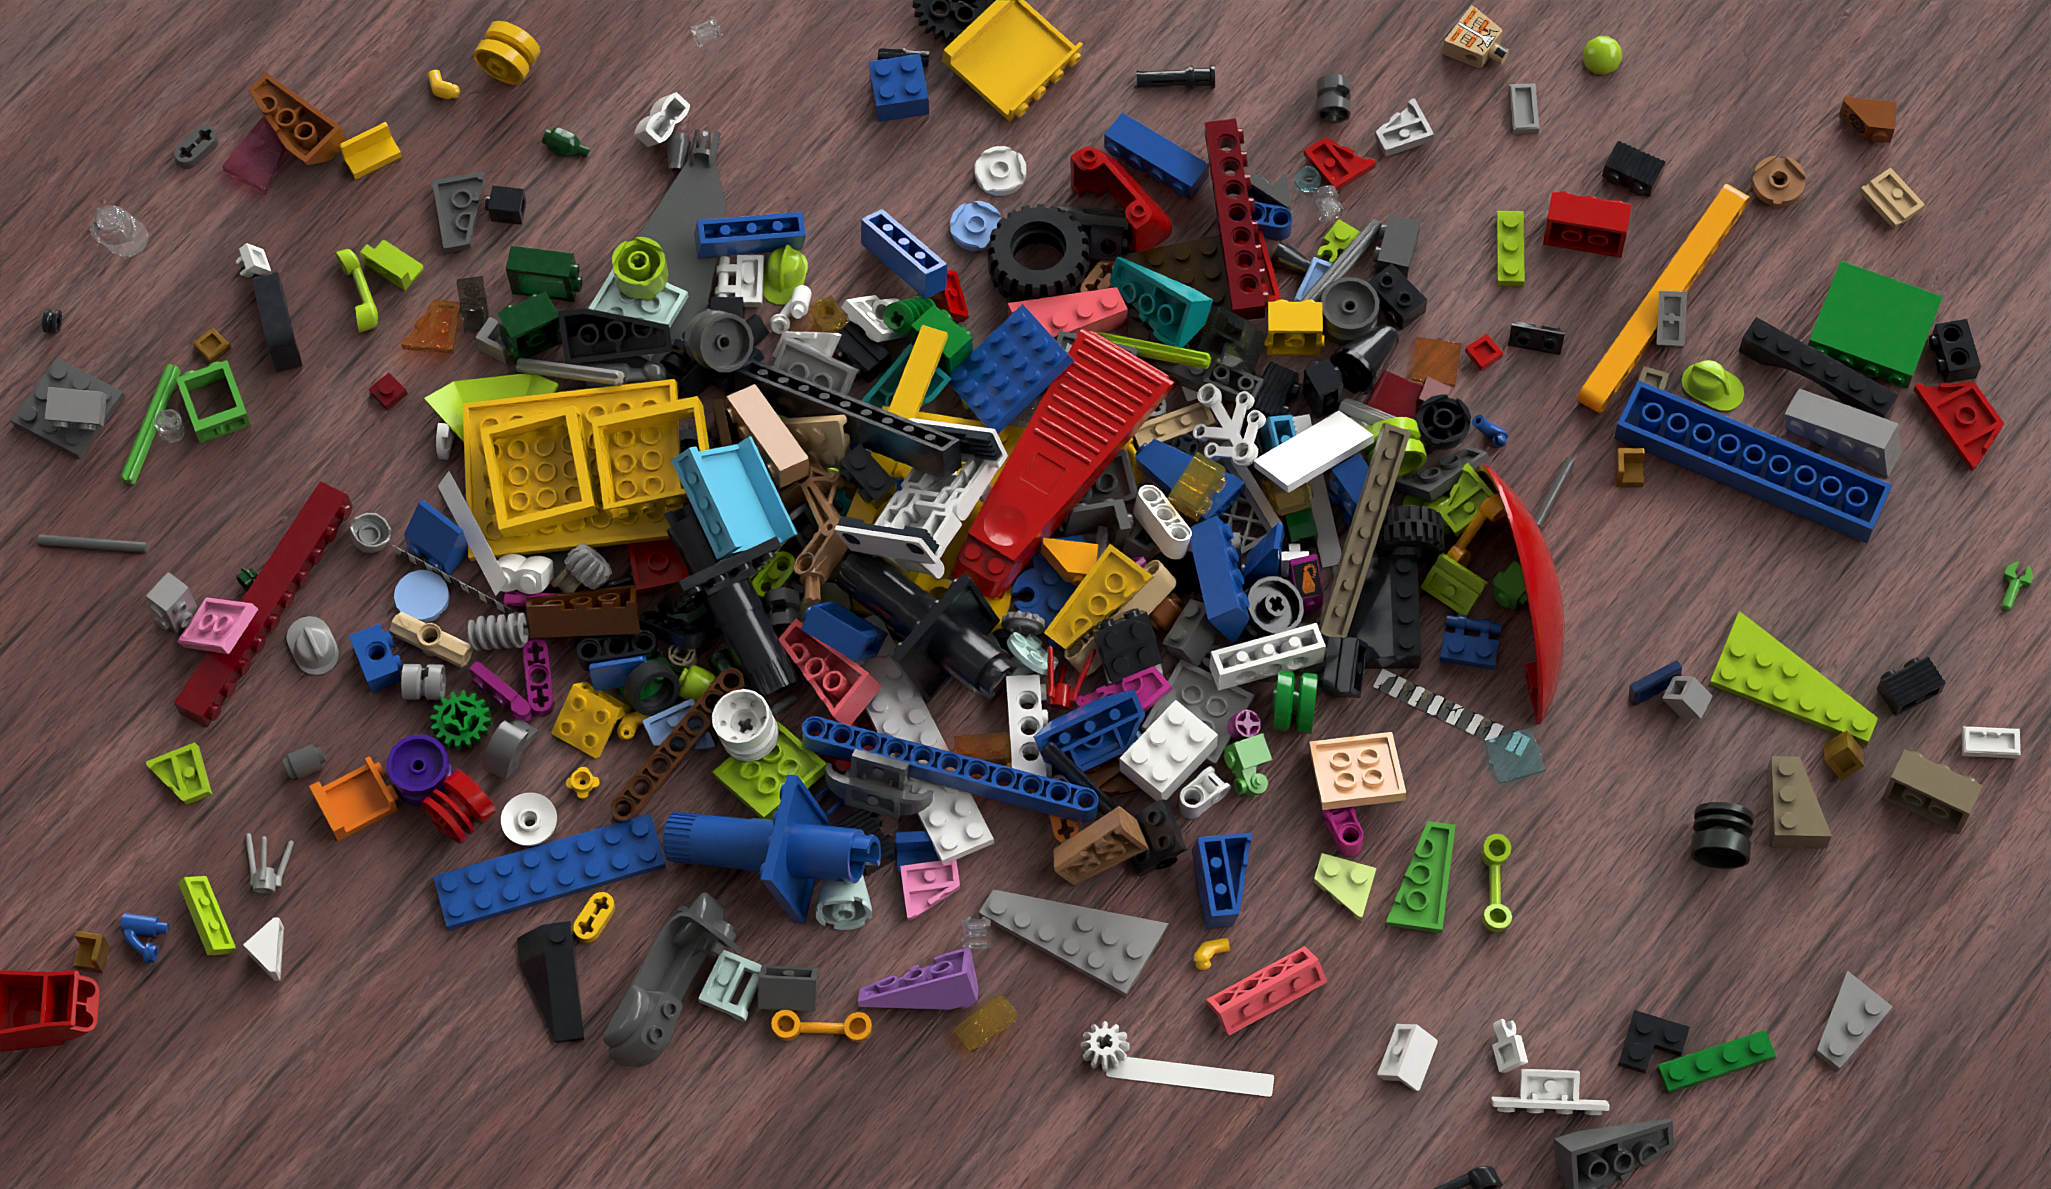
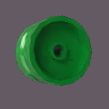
(1296, 702)

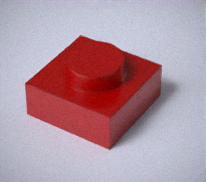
(1484, 352)

